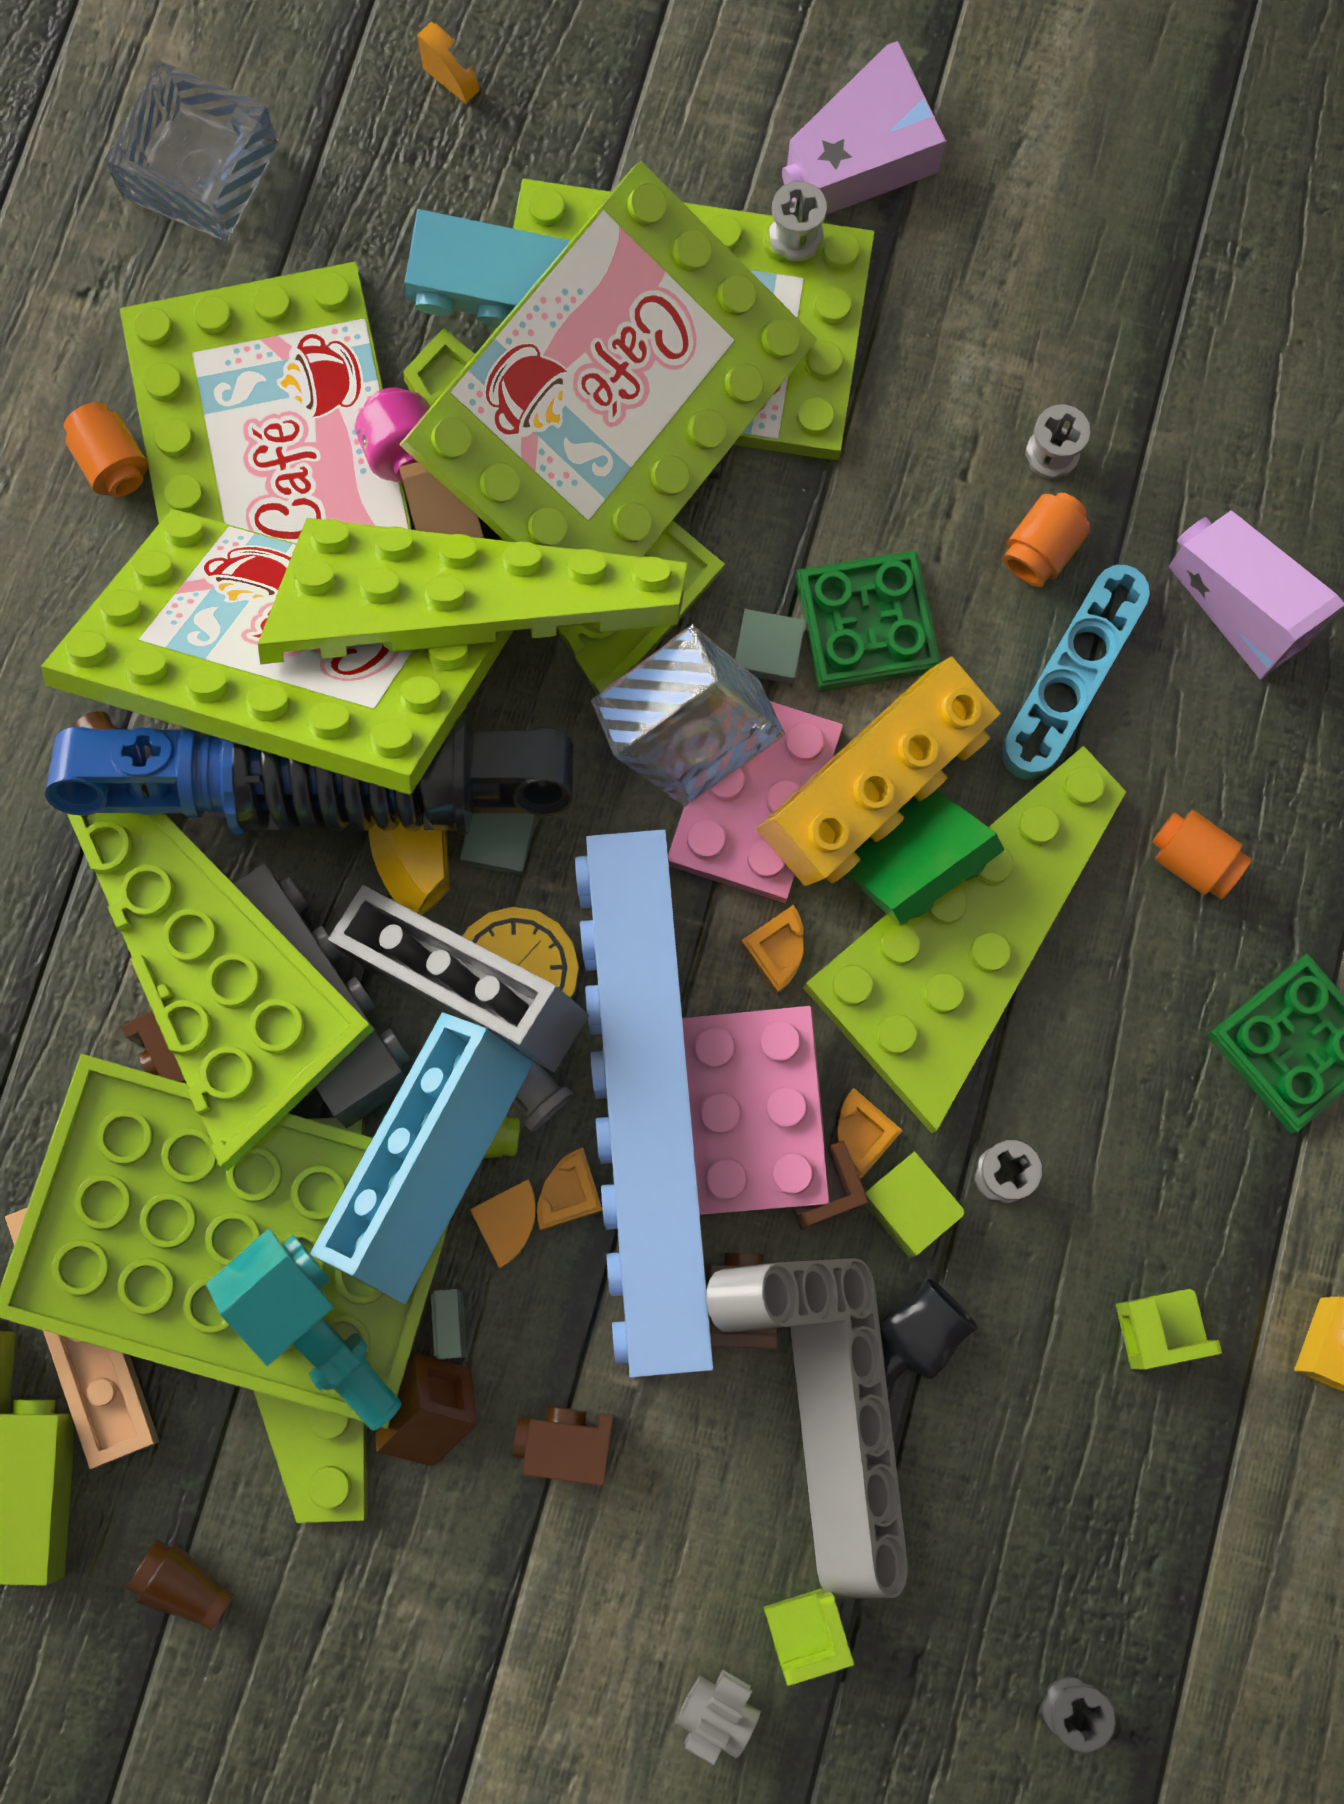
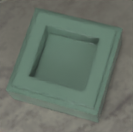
(770, 645)
(498, 842)
(448, 1324)

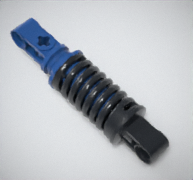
(265, 791)

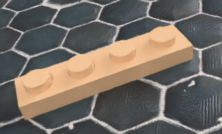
(99, 1392)

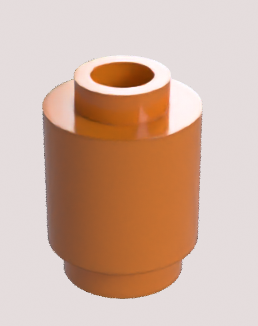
(105, 450)
(1046, 538)
(1200, 854)

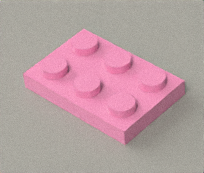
(718, 827)
(756, 1110)

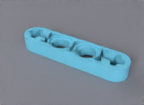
(1075, 672)

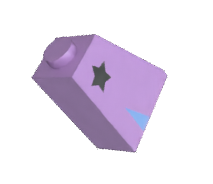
(868, 136)
(1253, 591)

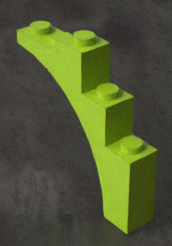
(33, 1483)

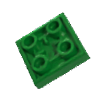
(867, 620)
(923, 857)
(1289, 1043)

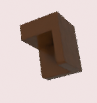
(844, 1188)
(433, 1412)

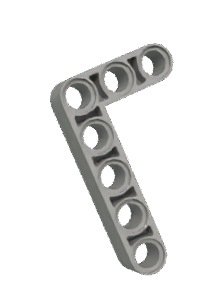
(840, 1407)

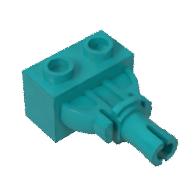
(277, 1300)

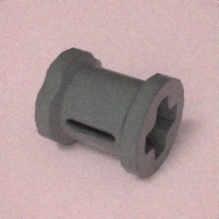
(1098, 1720)

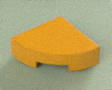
(443, 66)
(777, 948)
(864, 1131)
(568, 1192)
(507, 1221)

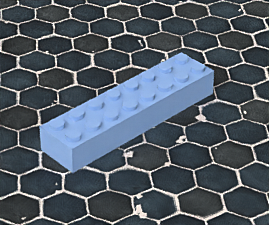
(648, 1105)

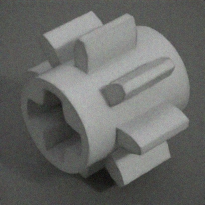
(718, 1717)

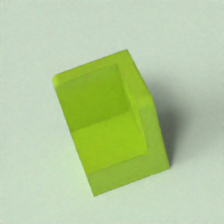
(913, 1205)
(1164, 1330)
(808, 1636)

